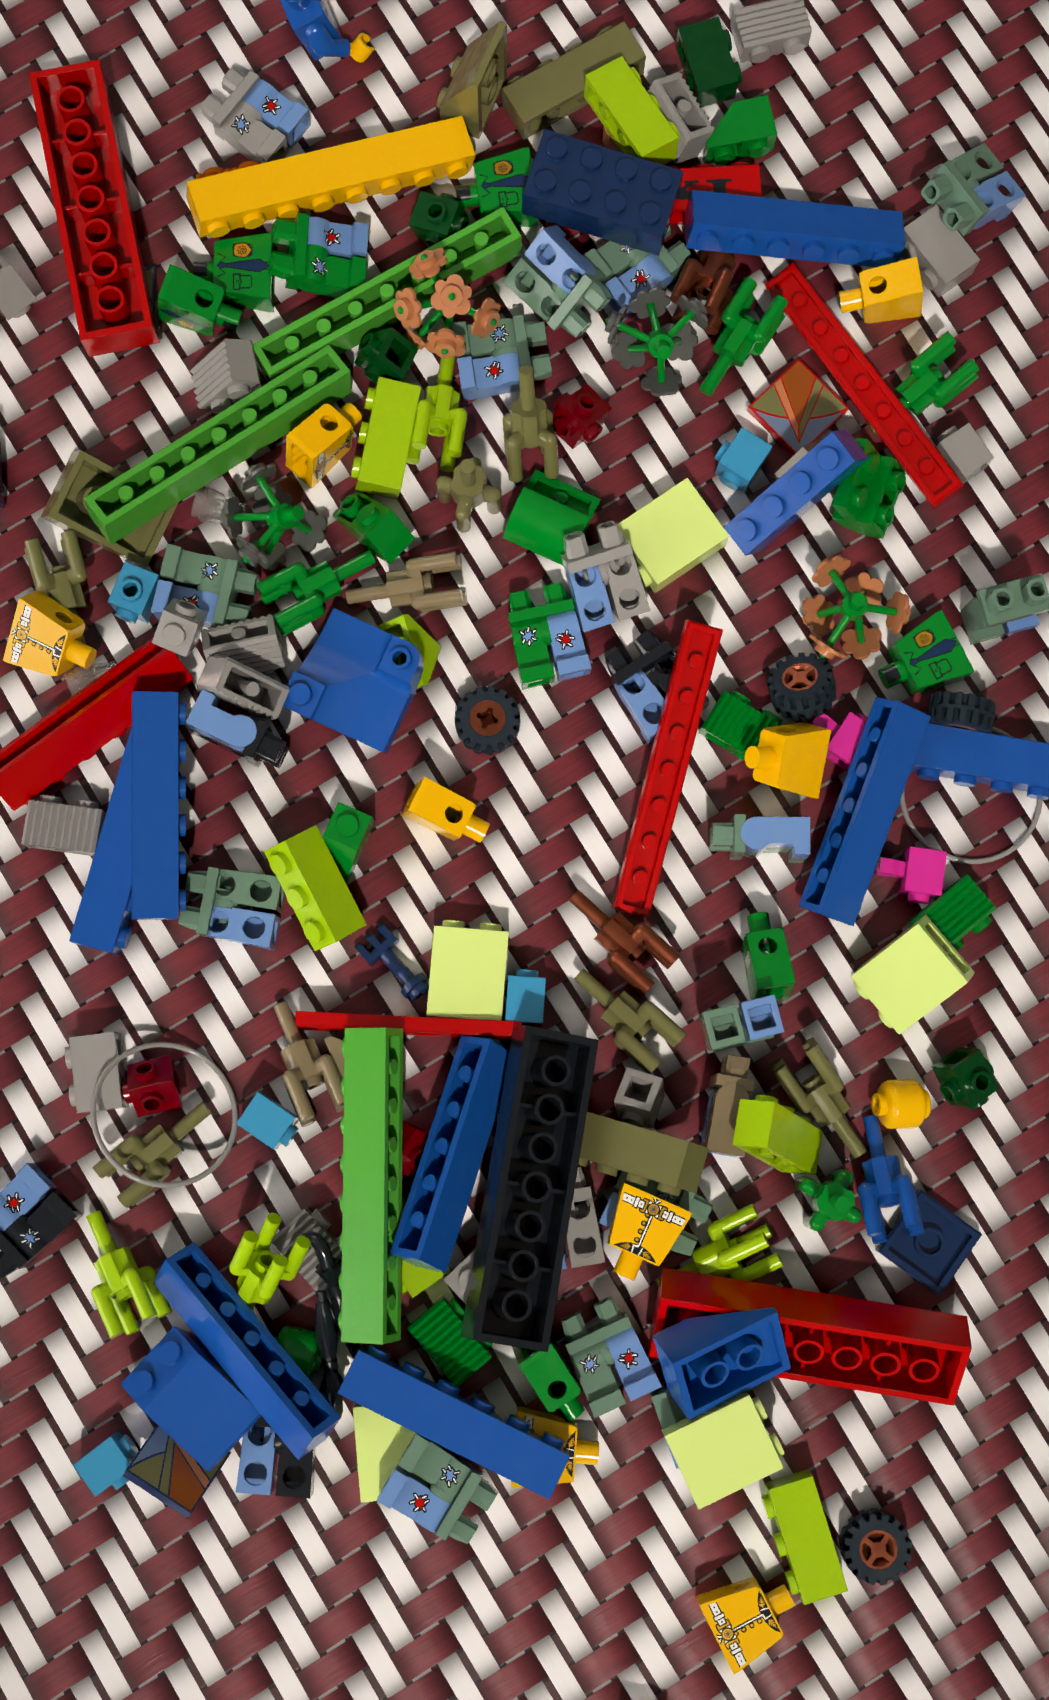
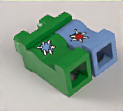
(321, 255)
(542, 626)

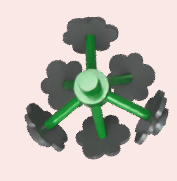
(671, 343)
(275, 510)

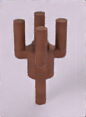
(709, 280)
(626, 943)

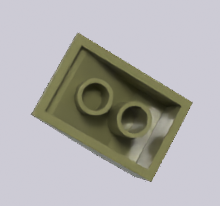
(477, 80)
(68, 509)

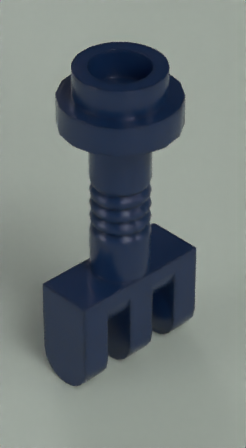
(413, 985)

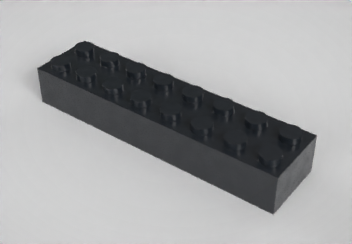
(530, 1189)

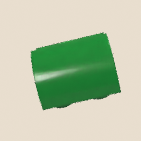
(868, 495)
(548, 512)

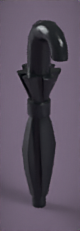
(329, 1271)
(327, 1341)

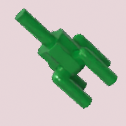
(742, 334)
(928, 384)
(309, 588)
(829, 1199)

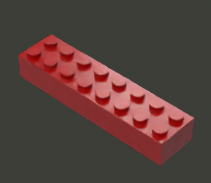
(93, 208)
(834, 1336)

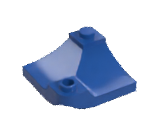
(355, 681)

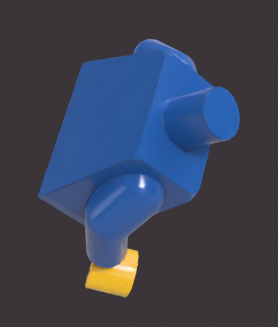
(319, 32)

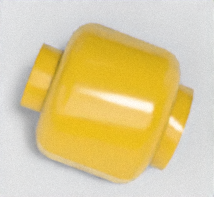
(901, 1104)

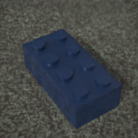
(601, 192)

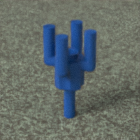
(885, 1188)

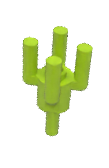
(440, 416)
(724, 1255)
(259, 1268)
(121, 1282)

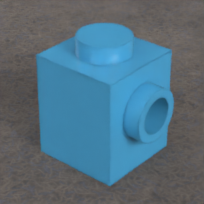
(741, 460)
(134, 593)
(525, 997)
(269, 1121)
(107, 1463)

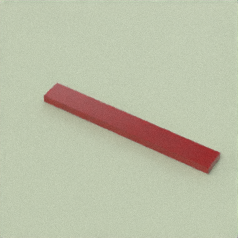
(865, 387)
(667, 768)

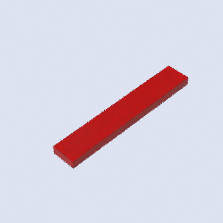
(411, 1025)

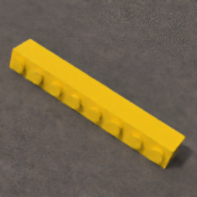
(330, 177)

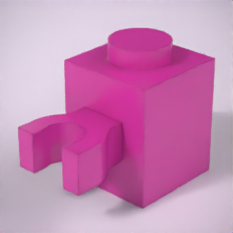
(843, 737)
(919, 873)

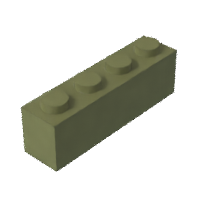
(559, 84)
(642, 1154)

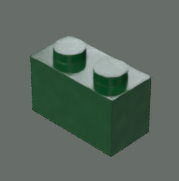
(707, 61)

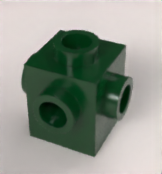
(437, 217)
(385, 355)
(965, 1078)

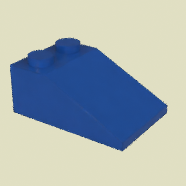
(720, 1357)
(191, 1397)

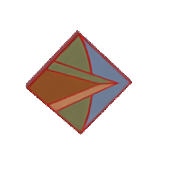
(797, 408)

